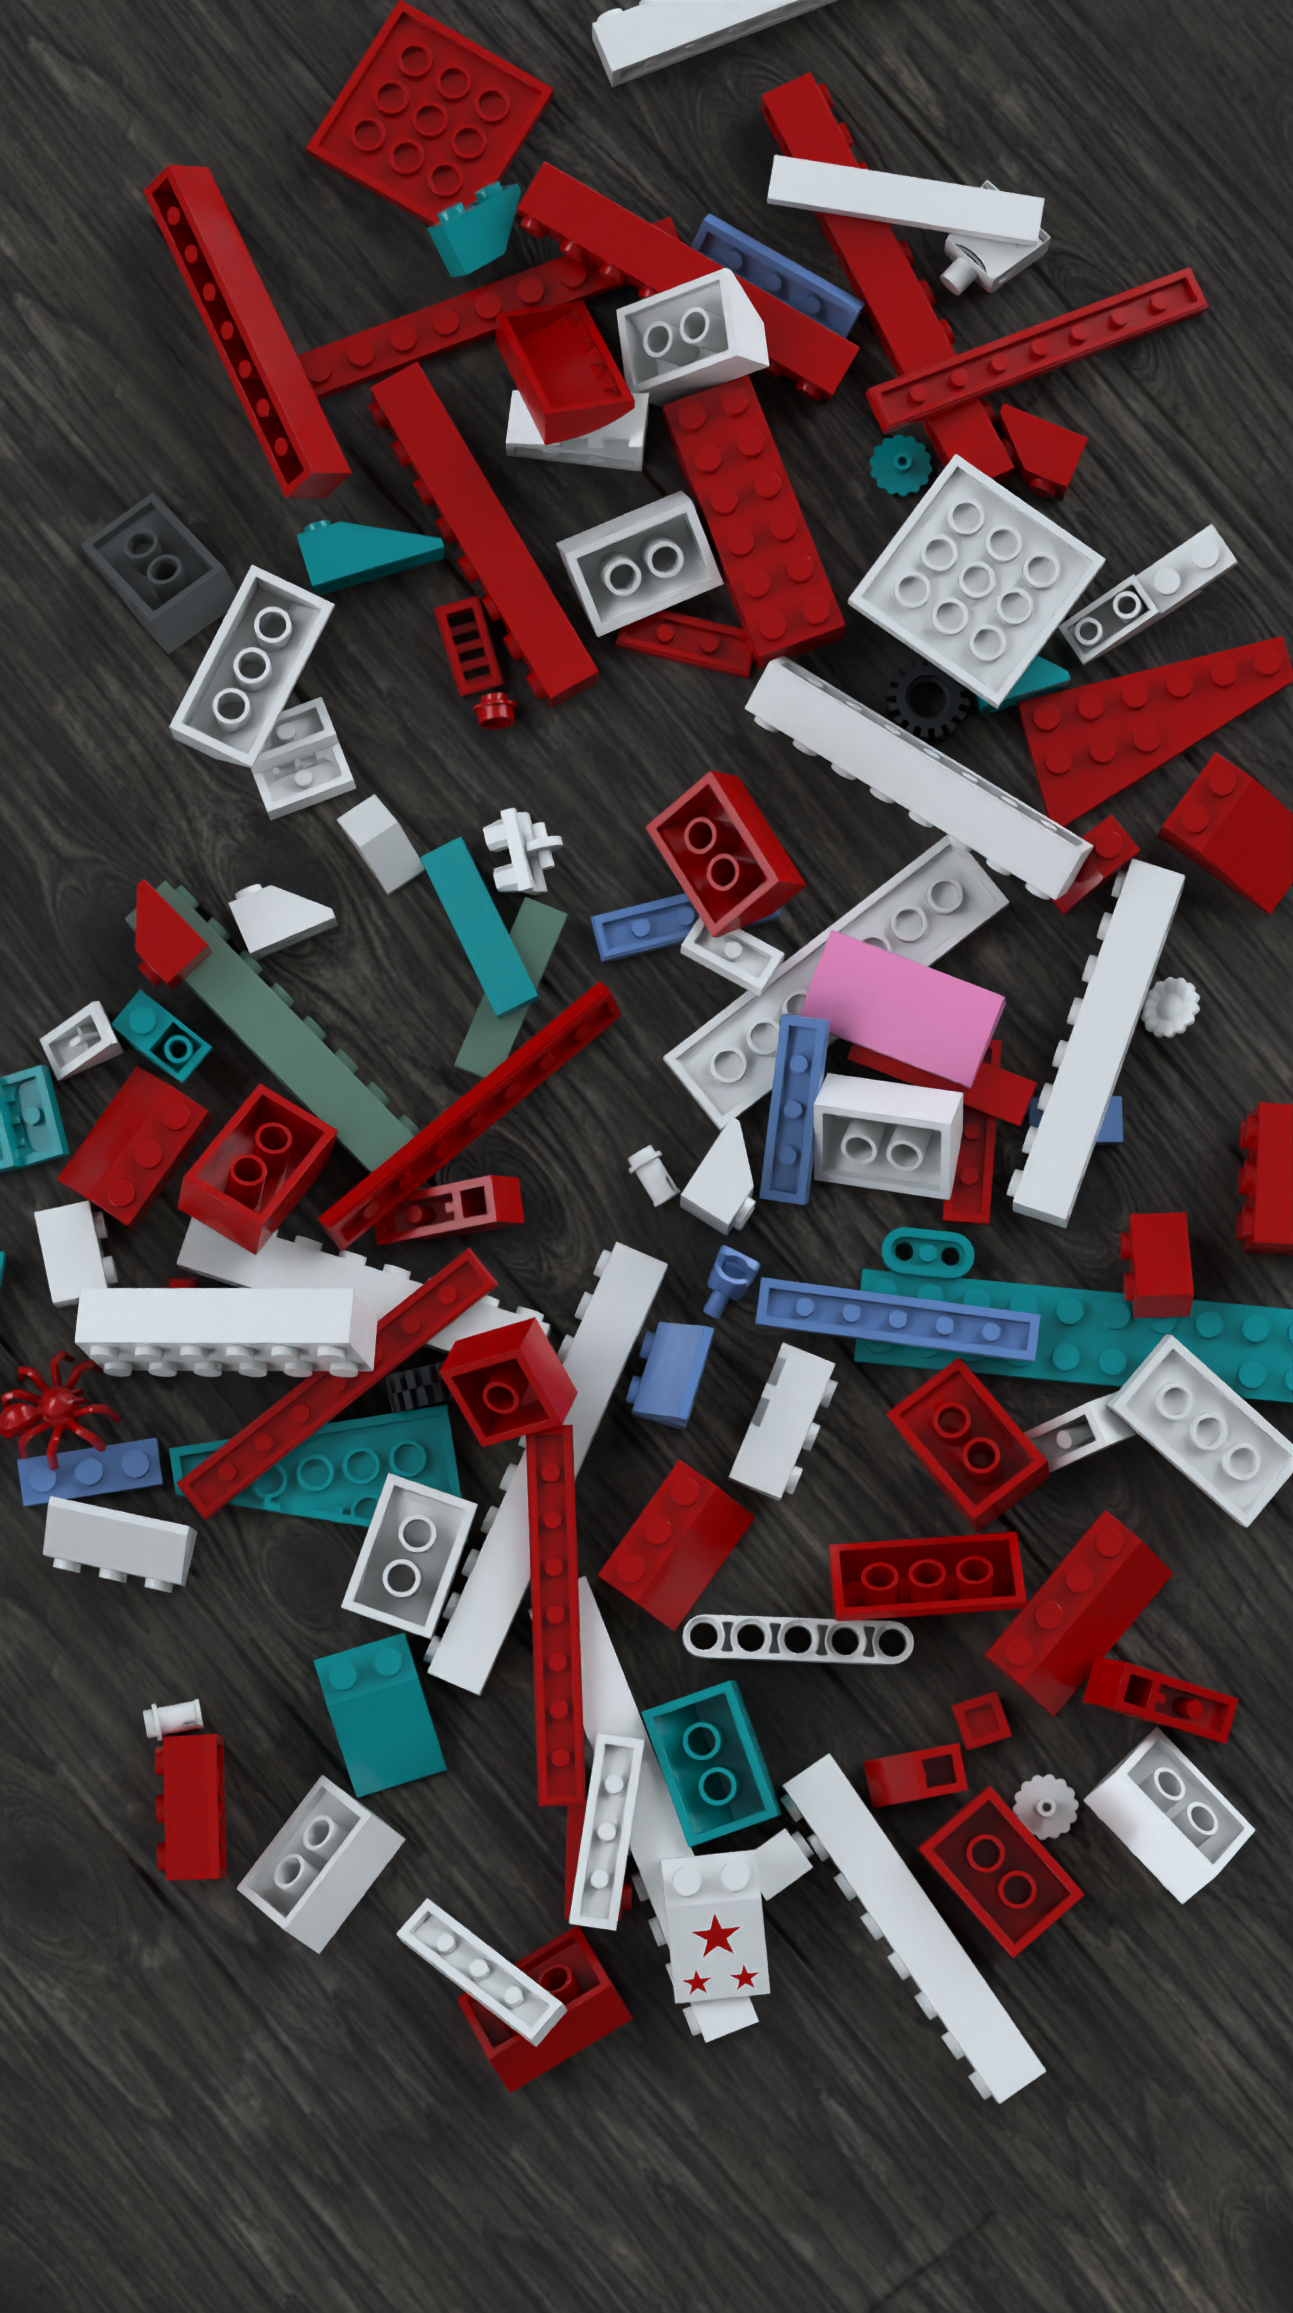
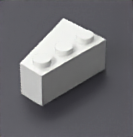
(784, 1423)

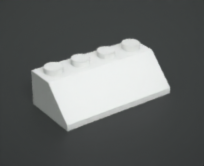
(250, 668)

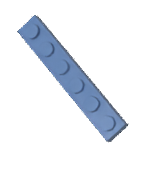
(897, 1320)

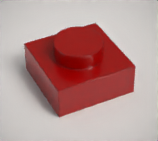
(981, 1720)

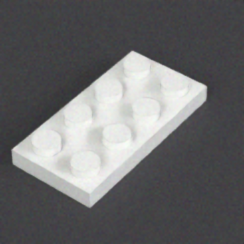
(1205, 1430)

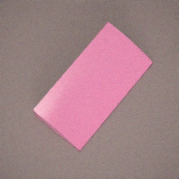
(903, 1009)

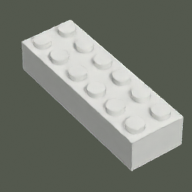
(227, 1330)

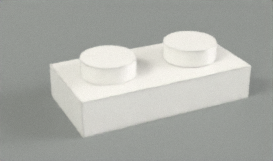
(734, 956)

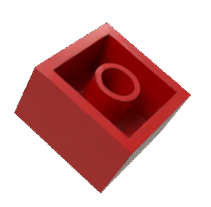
(508, 1382)

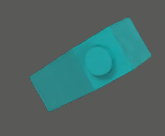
(354, 553)

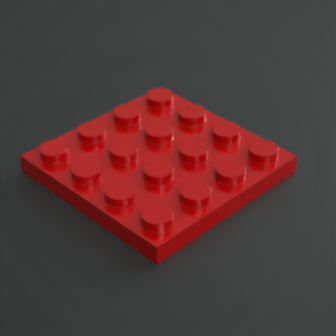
(428, 116)

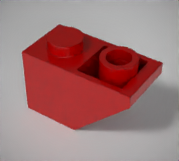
(915, 1775)

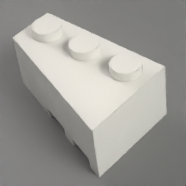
(612, 446)

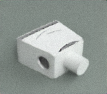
(987, 260)

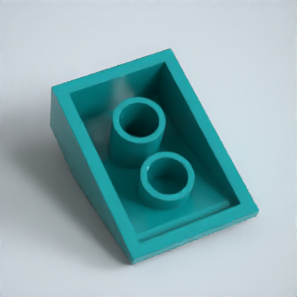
(380, 1714)

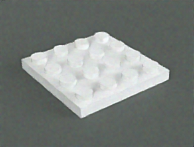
(976, 581)

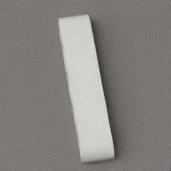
(820, 1632)

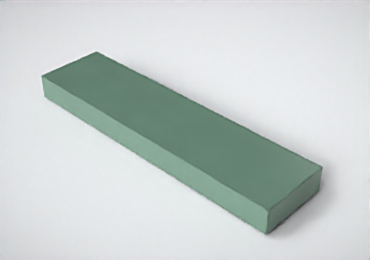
(492, 1039)

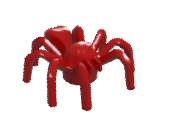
(56, 1407)

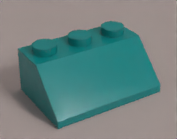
(712, 1763)

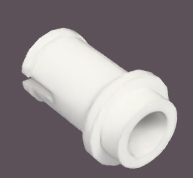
(653, 1175)
(172, 1719)

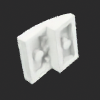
(301, 761)

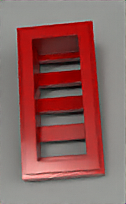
(458, 608)

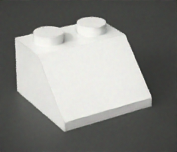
(722, 1183)

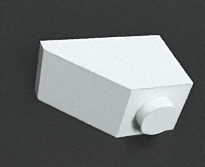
(277, 919)
(1079, 1433)

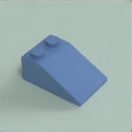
(672, 1373)

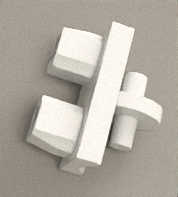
(529, 852)

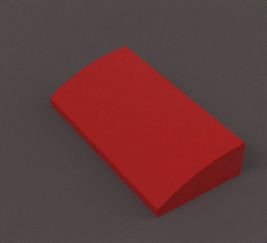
(562, 370)

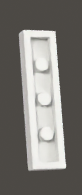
(606, 1831)
(482, 1972)

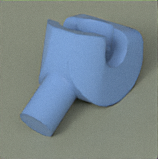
(729, 1279)

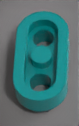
(927, 1251)

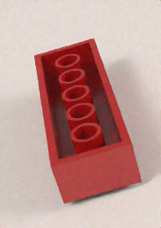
(753, 521)

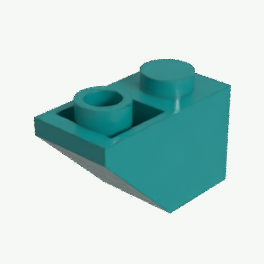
(478, 232)
(160, 1037)

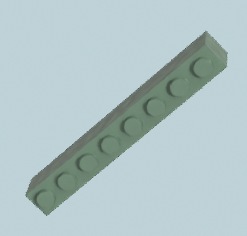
(288, 1045)

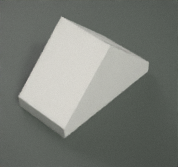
(381, 844)
(81, 1042)

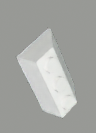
(691, 338)
(640, 563)
(887, 1136)
(118, 1544)
(1169, 1815)
(320, 1864)

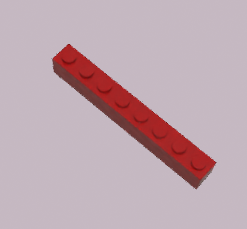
(655, 262)
(247, 332)
(483, 535)

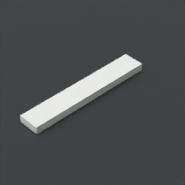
(905, 200)

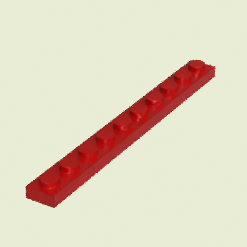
(451, 323)

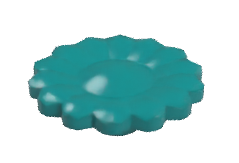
(900, 465)

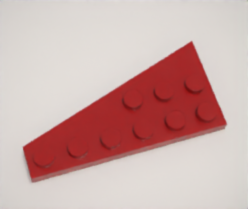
(1121, 729)

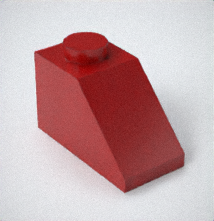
(1043, 451)
(1110, 853)
(165, 940)

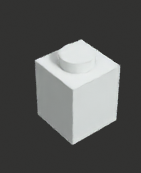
(782, 1861)

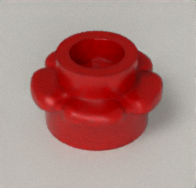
(495, 711)

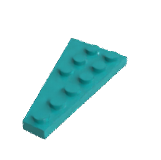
(345, 1466)

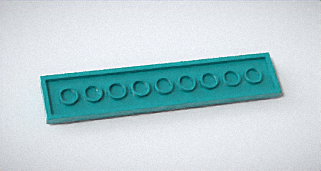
(1096, 1339)

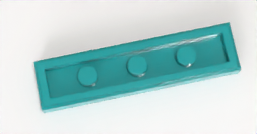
(480, 928)

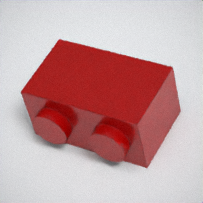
(1158, 1265)

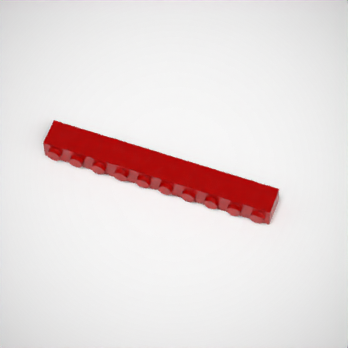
(883, 278)

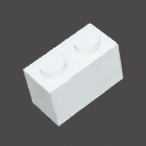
(74, 1251)

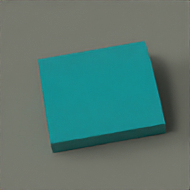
(29, 1120)

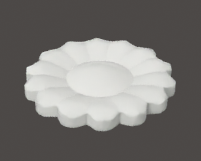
(1170, 1007)
(1046, 1806)

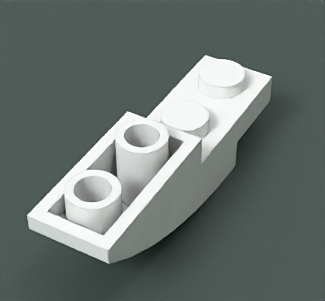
(1148, 596)

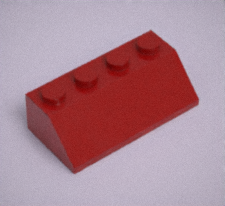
(926, 1576)
(1078, 1613)

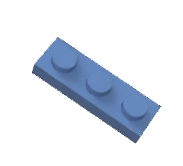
(91, 1472)

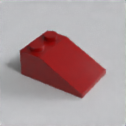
(1235, 833)
(969, 1445)

